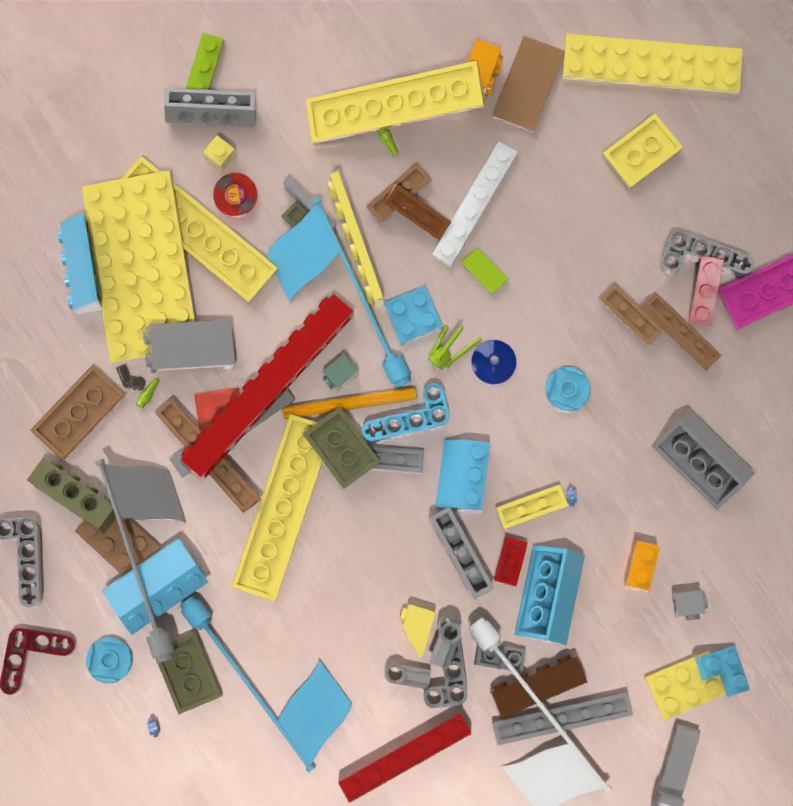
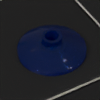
(489, 372)

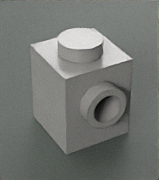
(689, 604)

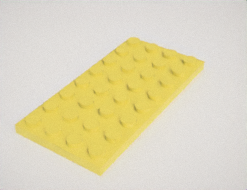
(131, 220)

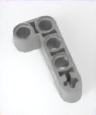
(711, 249)
(34, 562)
(450, 683)
(677, 766)

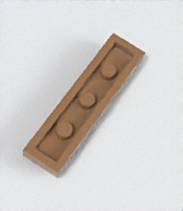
(681, 331)

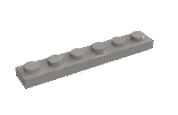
(567, 717)

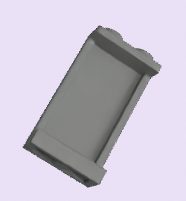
(189, 345)

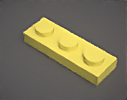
(531, 507)

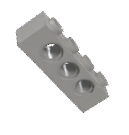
(209, 107)
(461, 553)

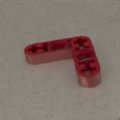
(29, 645)

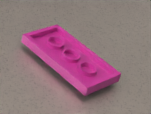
(759, 293)

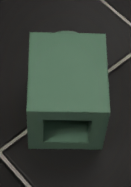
(339, 373)

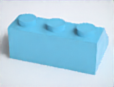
(463, 475)

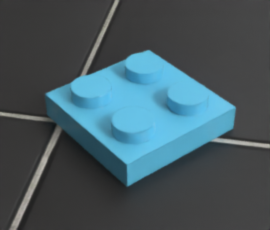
(413, 315)

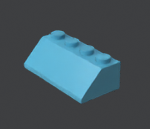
(80, 265)
(167, 580)
(549, 594)

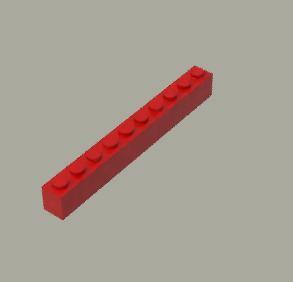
(267, 387)

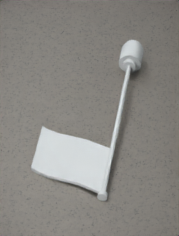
(556, 772)

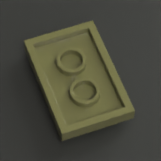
(341, 448)
(189, 675)

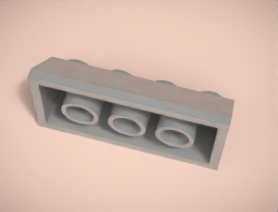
(703, 459)

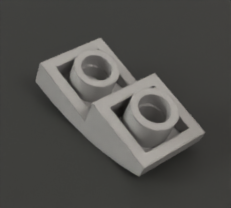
(492, 660)

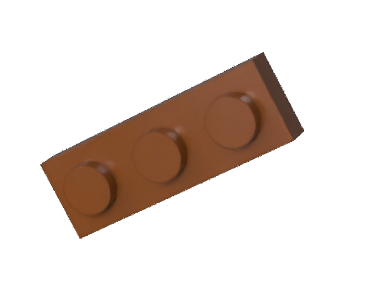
(417, 212)

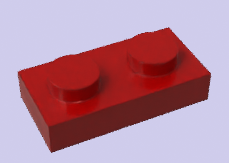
(510, 561)

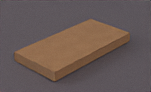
(528, 84)
(78, 412)

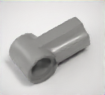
(445, 648)
(410, 676)

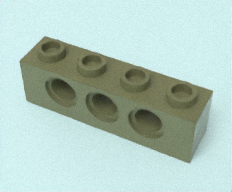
(43, 479)

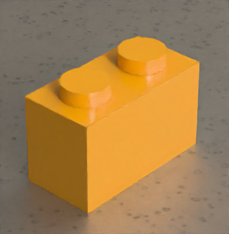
(642, 566)

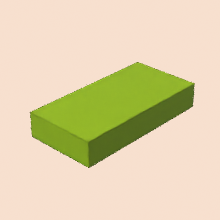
(484, 271)

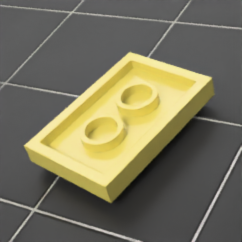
(642, 151)
(682, 688)

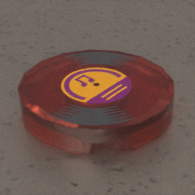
(235, 195)

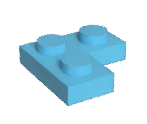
(728, 666)

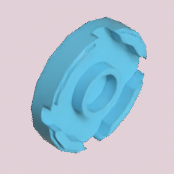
(567, 389)
(109, 660)

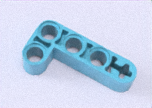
(404, 419)

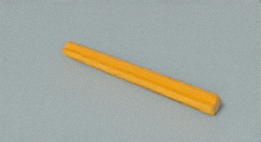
(349, 403)

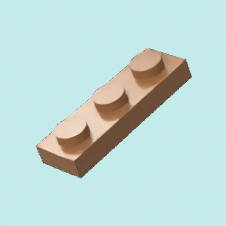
(412, 181)
(631, 315)

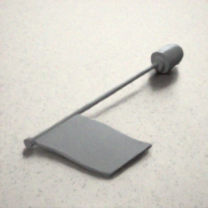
(143, 495)

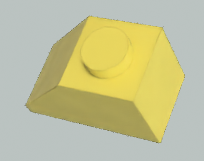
(417, 626)

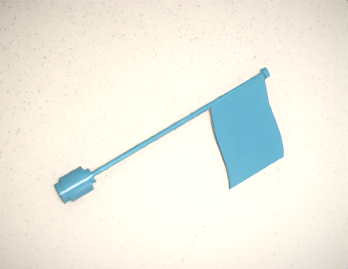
(305, 254)
(310, 713)

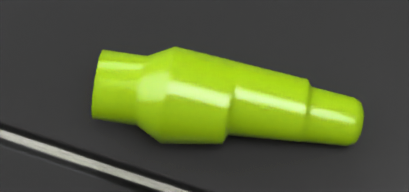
(387, 139)
(146, 395)

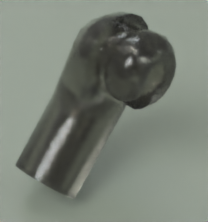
(128, 381)

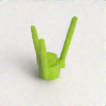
(440, 356)

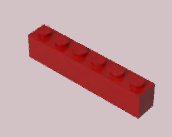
(404, 758)

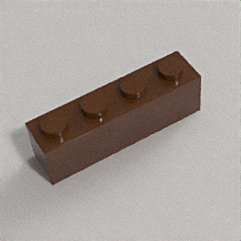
(545, 685)

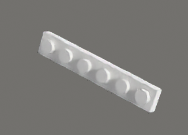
(474, 204)

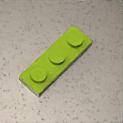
(205, 62)

